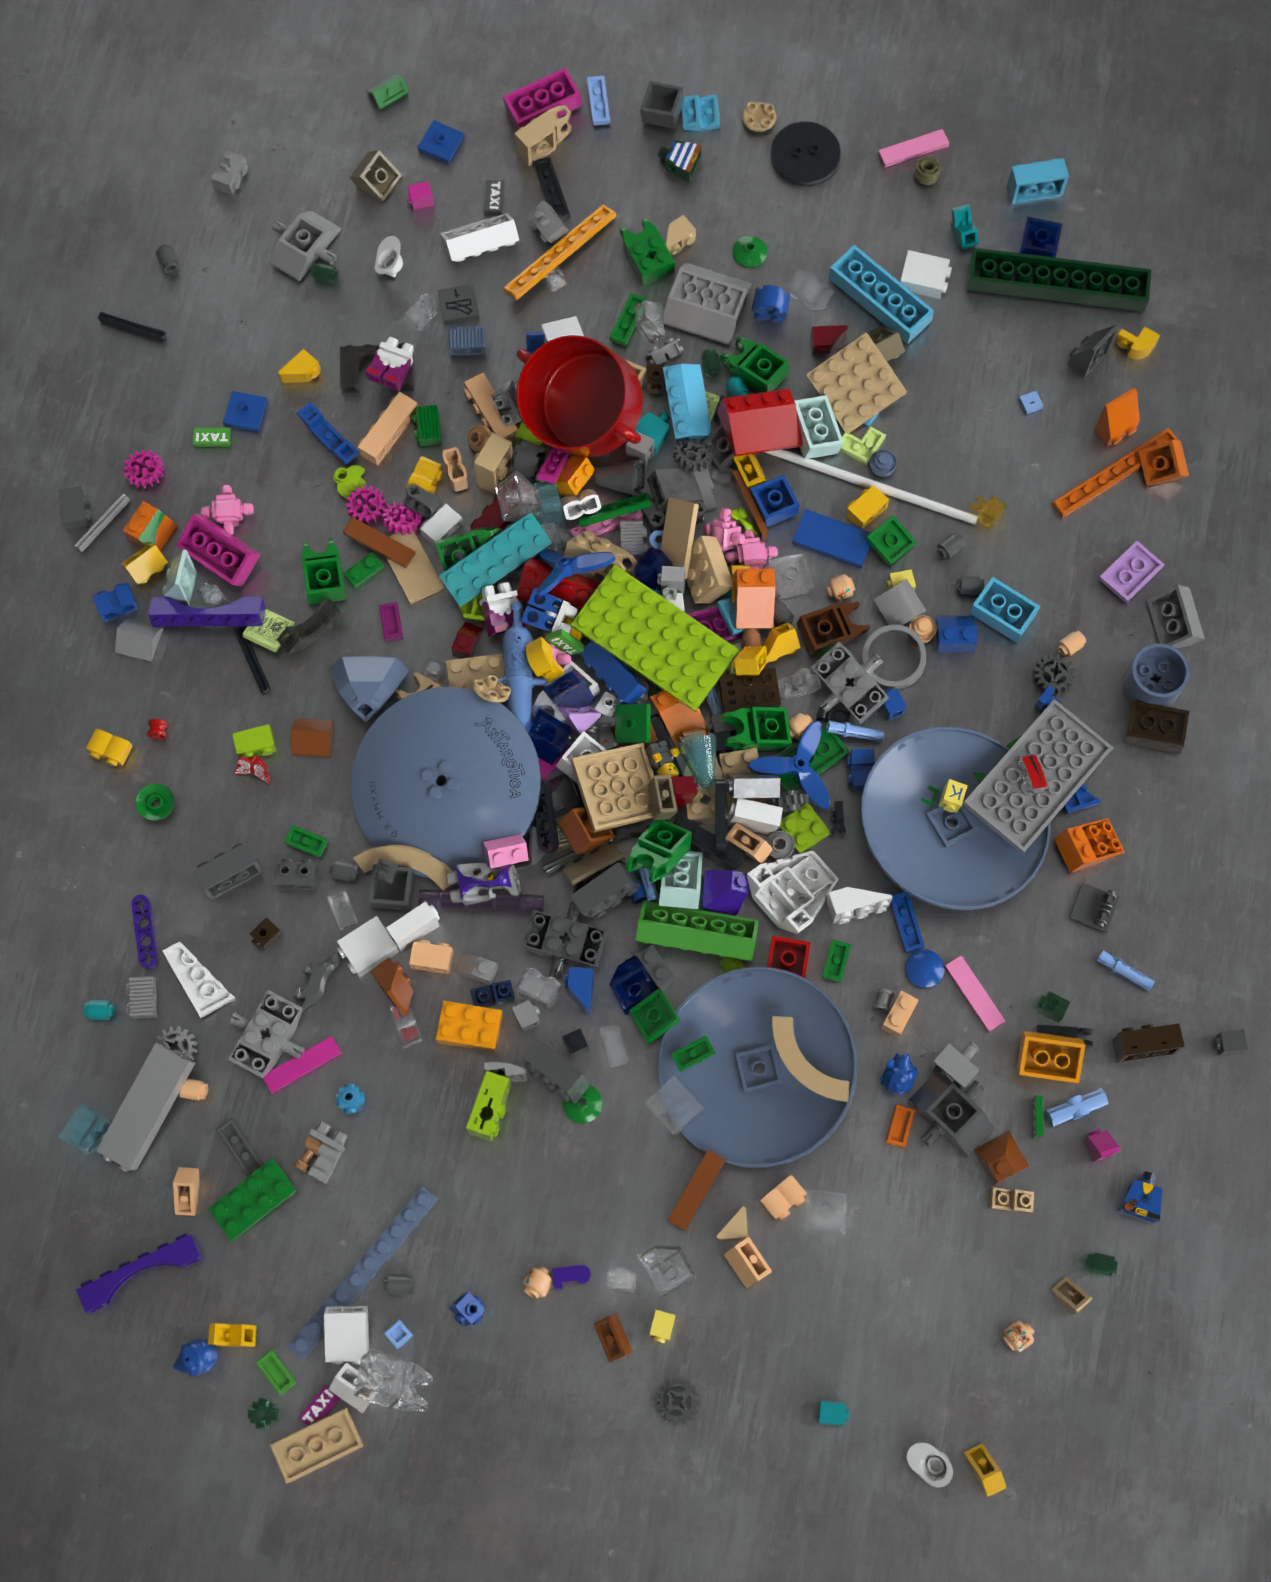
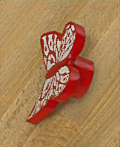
(252, 765)

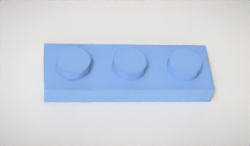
(598, 100)

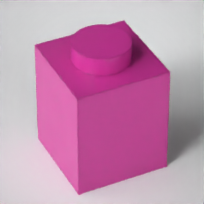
(420, 195)

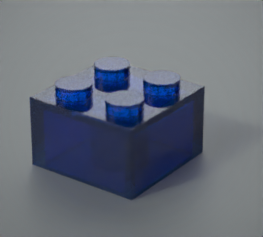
(1040, 237)

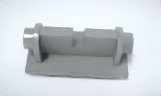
(671, 348)

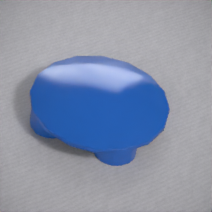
(924, 968)

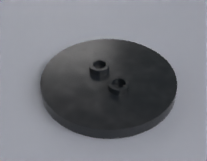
(805, 153)

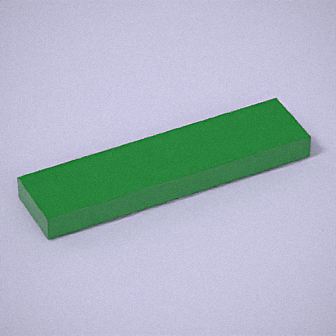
(616, 509)

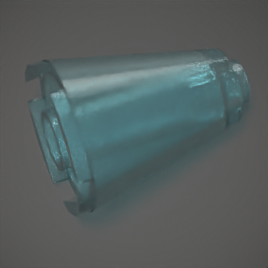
(700, 757)

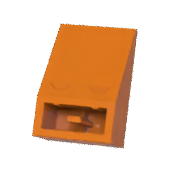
(1088, 844)

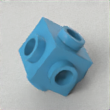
(355, 1103)

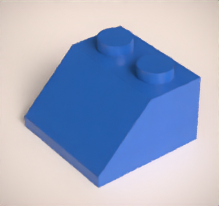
(956, 634)
(580, 987)

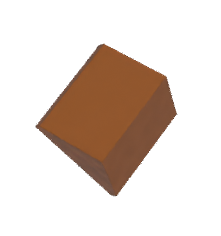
(312, 737)

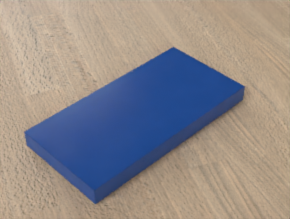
(832, 538)

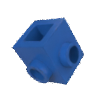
(467, 1309)

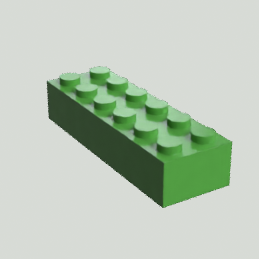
(697, 930)

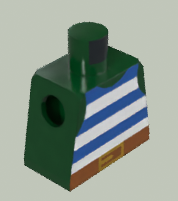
(681, 158)

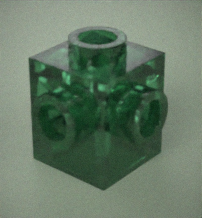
(271, 1413)

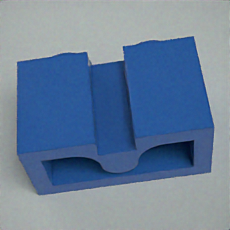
(116, 602)
(860, 765)

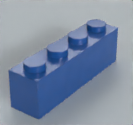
(614, 672)

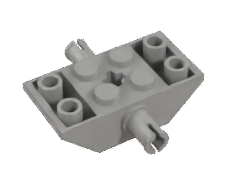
(303, 243)
(837, 669)
(273, 1016)

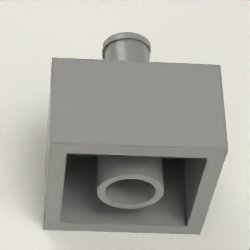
(956, 1065)

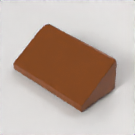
(613, 1337)

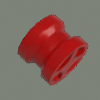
(157, 729)

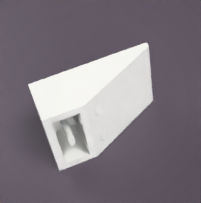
(854, 902)

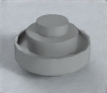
(782, 845)

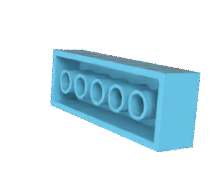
(880, 294)

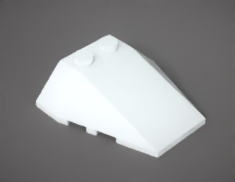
(792, 889)

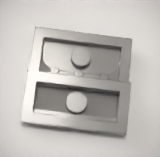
(899, 604)
(511, 1071)

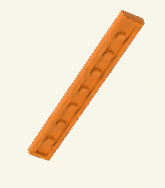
(1107, 477)

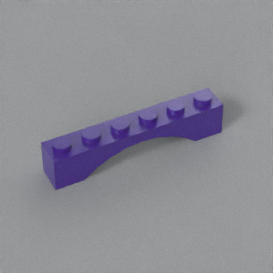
(243, 612)
(99, 1293)

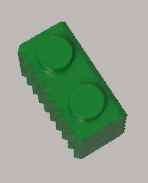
(428, 425)

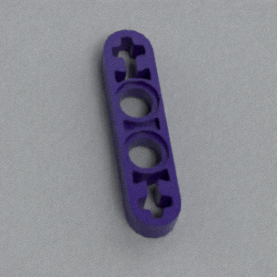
(143, 932)

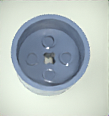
(1161, 665)

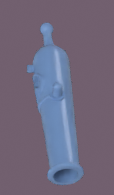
(518, 670)

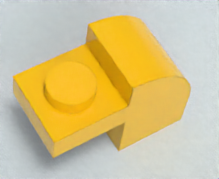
(1139, 346)
(541, 660)
(232, 1335)

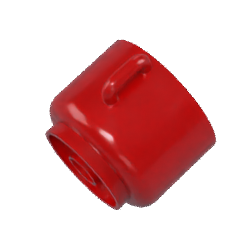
(579, 396)

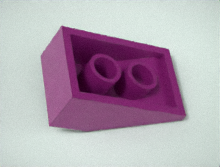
(713, 620)

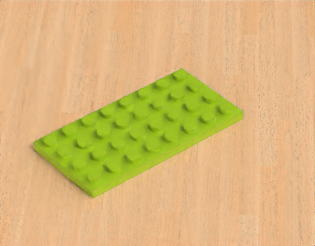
(654, 638)

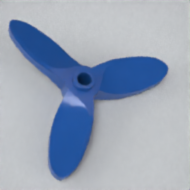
(565, 567)
(799, 766)

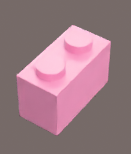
(505, 851)

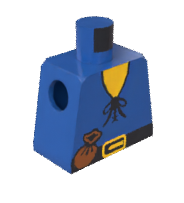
(1143, 1199)

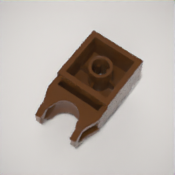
(834, 622)

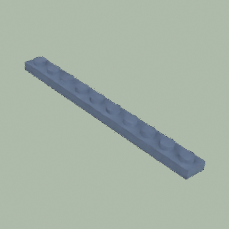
(365, 1269)

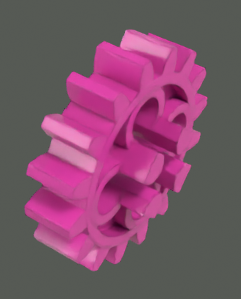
(152, 463)
(377, 503)
(408, 519)

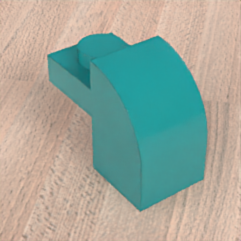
(962, 227)

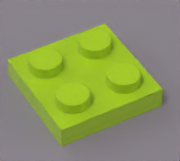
(805, 828)

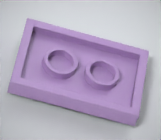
(1131, 572)

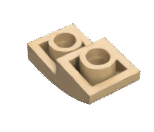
(1011, 1200)

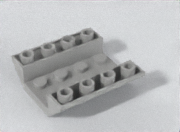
(705, 303)

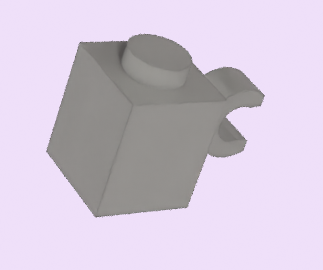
(672, 580)

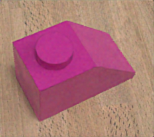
(1101, 1145)

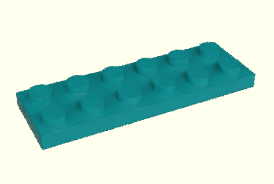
(495, 559)

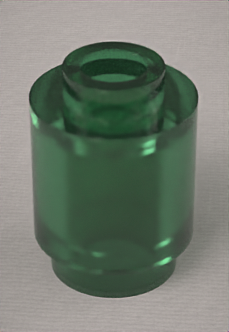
(324, 272)
(711, 363)
(1101, 1264)

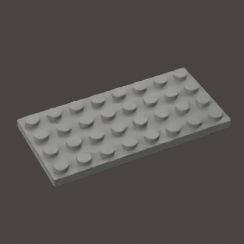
(1068, 756)

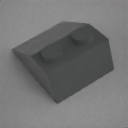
(1092, 350)

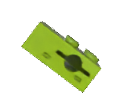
(489, 1107)

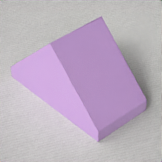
(580, 718)

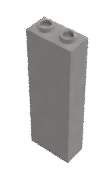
(145, 1107)

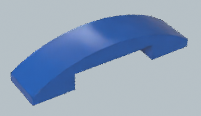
(327, 434)

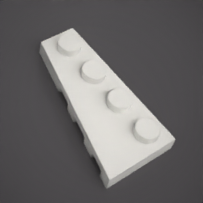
(199, 985)

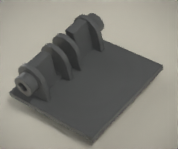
(1094, 907)

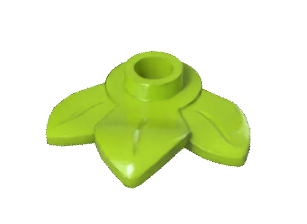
(351, 481)
(740, 517)

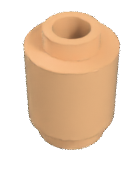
(1071, 643)
(194, 1090)

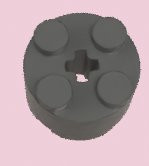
(528, 459)

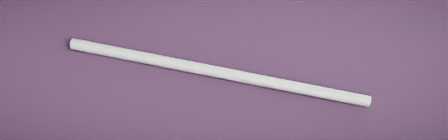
(868, 483)

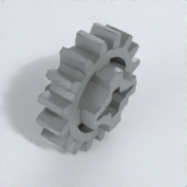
(179, 1040)

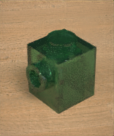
(1053, 1006)

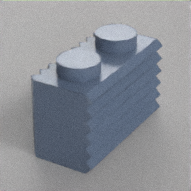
(467, 341)

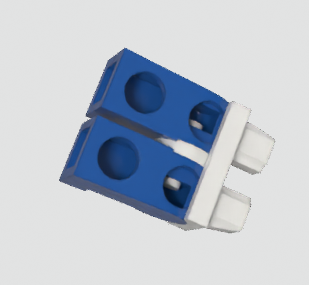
(553, 617)

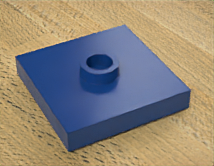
(441, 141)
(245, 411)

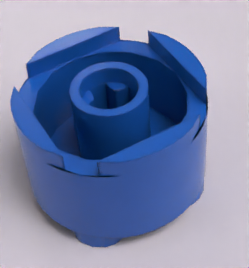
(770, 304)

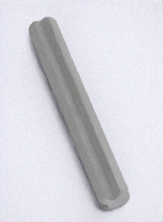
(101, 522)

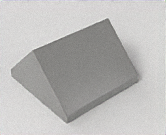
(137, 639)

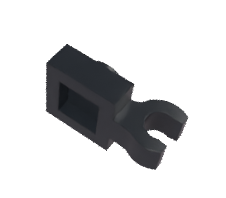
(836, 715)
(838, 815)

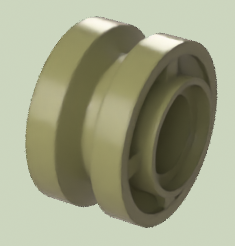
(927, 170)

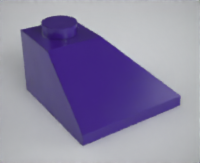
(724, 891)

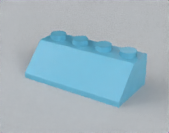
(687, 401)

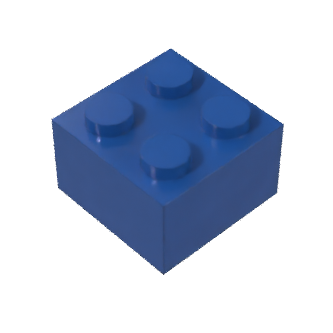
(775, 500)

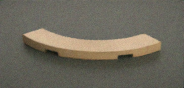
(408, 857)
(800, 1067)

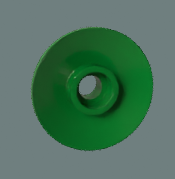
(747, 257)
(151, 794)
(587, 1112)

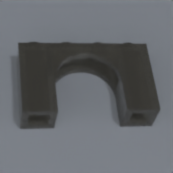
(355, 358)

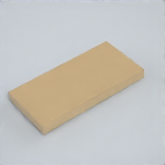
(679, 532)
(419, 577)
(316, 1445)

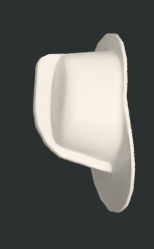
(388, 257)
(930, 1464)

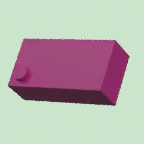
(542, 96)
(218, 550)

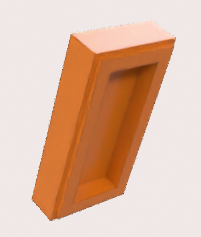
(900, 1126)

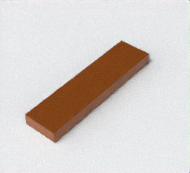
(750, 505)
(379, 542)
(696, 1189)

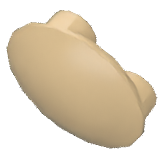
(759, 116)
(491, 689)

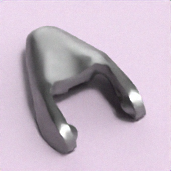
(593, 731)

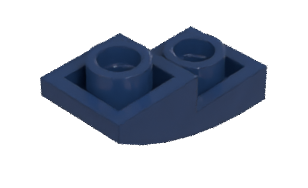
(492, 995)

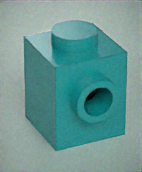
(833, 1413)

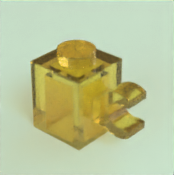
(990, 511)

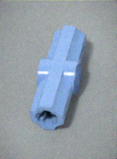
(1077, 1107)

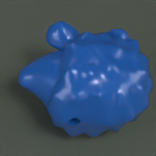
(899, 1074)
(196, 1357)

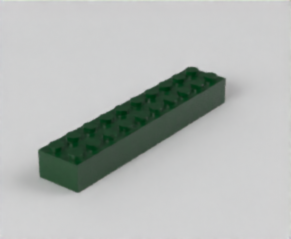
(1059, 279)

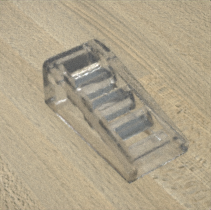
(555, 279)

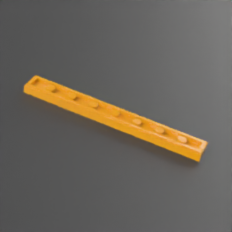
(559, 252)

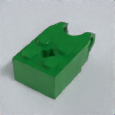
(647, 253)
(756, 365)
(464, 542)
(322, 574)
(759, 728)
(659, 849)

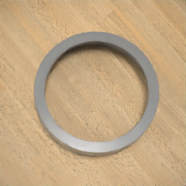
(915, 676)

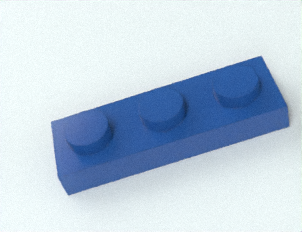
(906, 922)

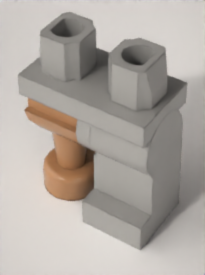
(327, 1150)

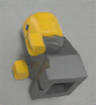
(661, 758)

